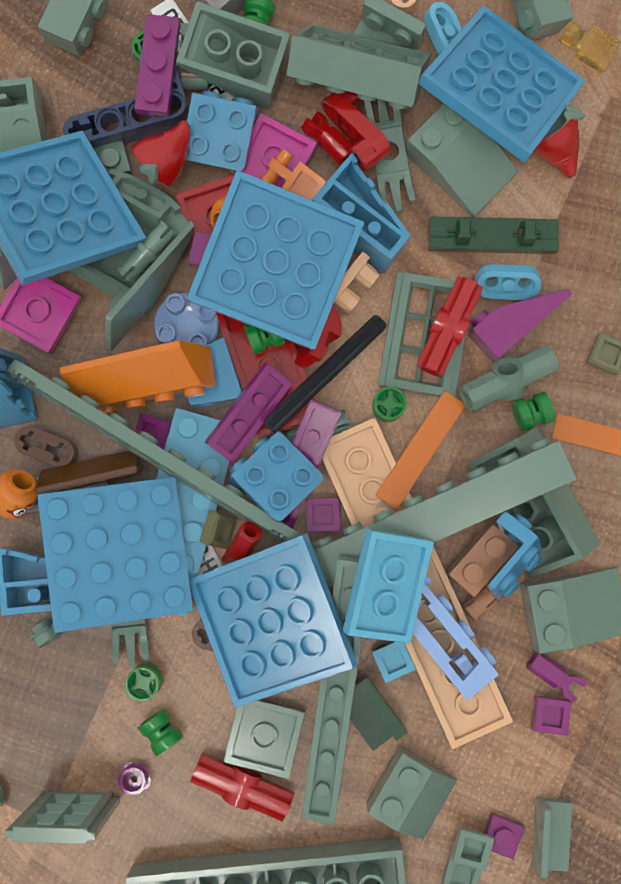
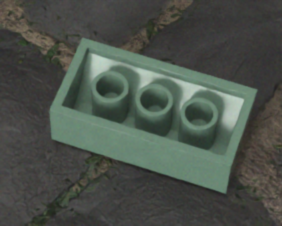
(357, 65)
(555, 515)

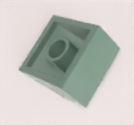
(409, 794)

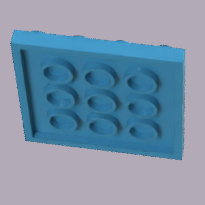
(502, 83)
(60, 208)
(275, 260)
(114, 554)
(272, 621)

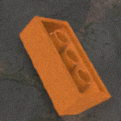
(143, 375)

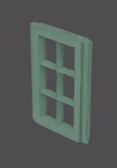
(395, 337)
(63, 818)

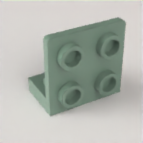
(390, 24)

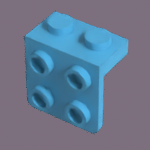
(220, 130)
(276, 476)
(525, 558)

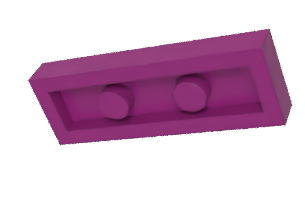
(157, 65)
(248, 412)

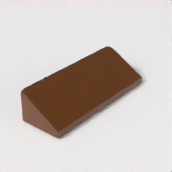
(89, 472)

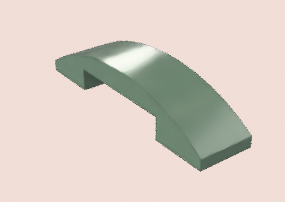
(467, 857)

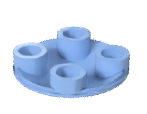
(185, 321)

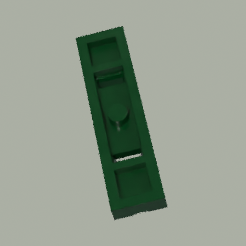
(493, 235)

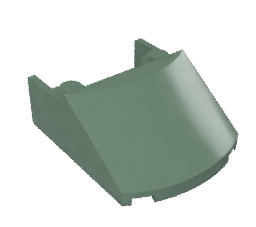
(138, 298)

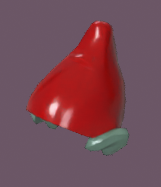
(561, 142)
(164, 154)

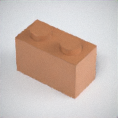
(481, 559)

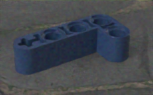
(125, 115)

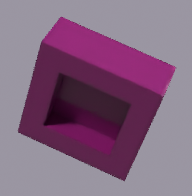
(155, 427)
(322, 514)
(551, 715)
(506, 834)

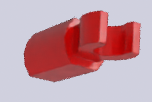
(328, 137)
(243, 542)

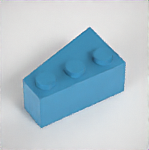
(354, 195)
(16, 400)
(23, 582)

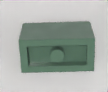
(551, 835)

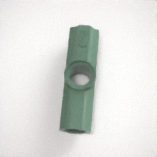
(508, 378)

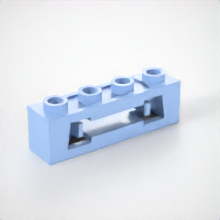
(474, 674)

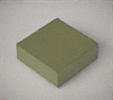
(606, 354)
(218, 530)

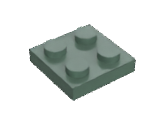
(265, 737)

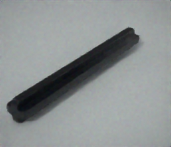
(324, 374)

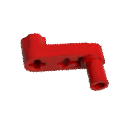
(369, 142)

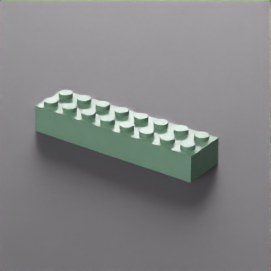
(336, 863)

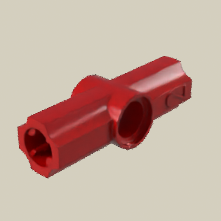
(449, 326)
(242, 787)

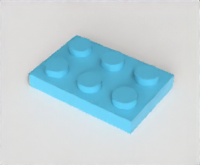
(388, 586)

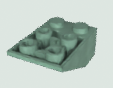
(21, 113)

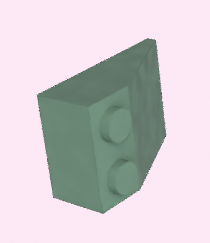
(234, 53)
(460, 159)
(572, 609)

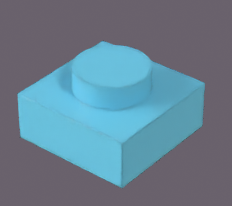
(393, 660)

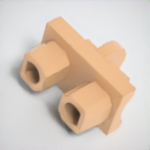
(363, 274)

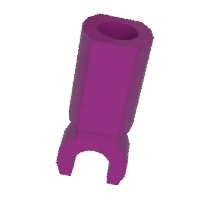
(553, 674)

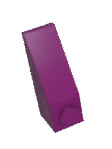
(510, 323)

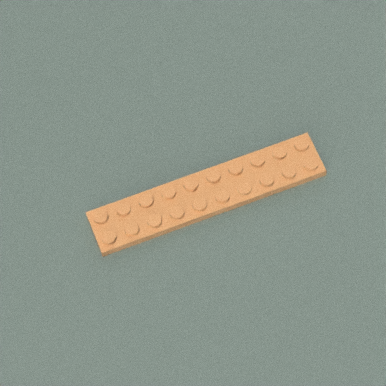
(358, 466)

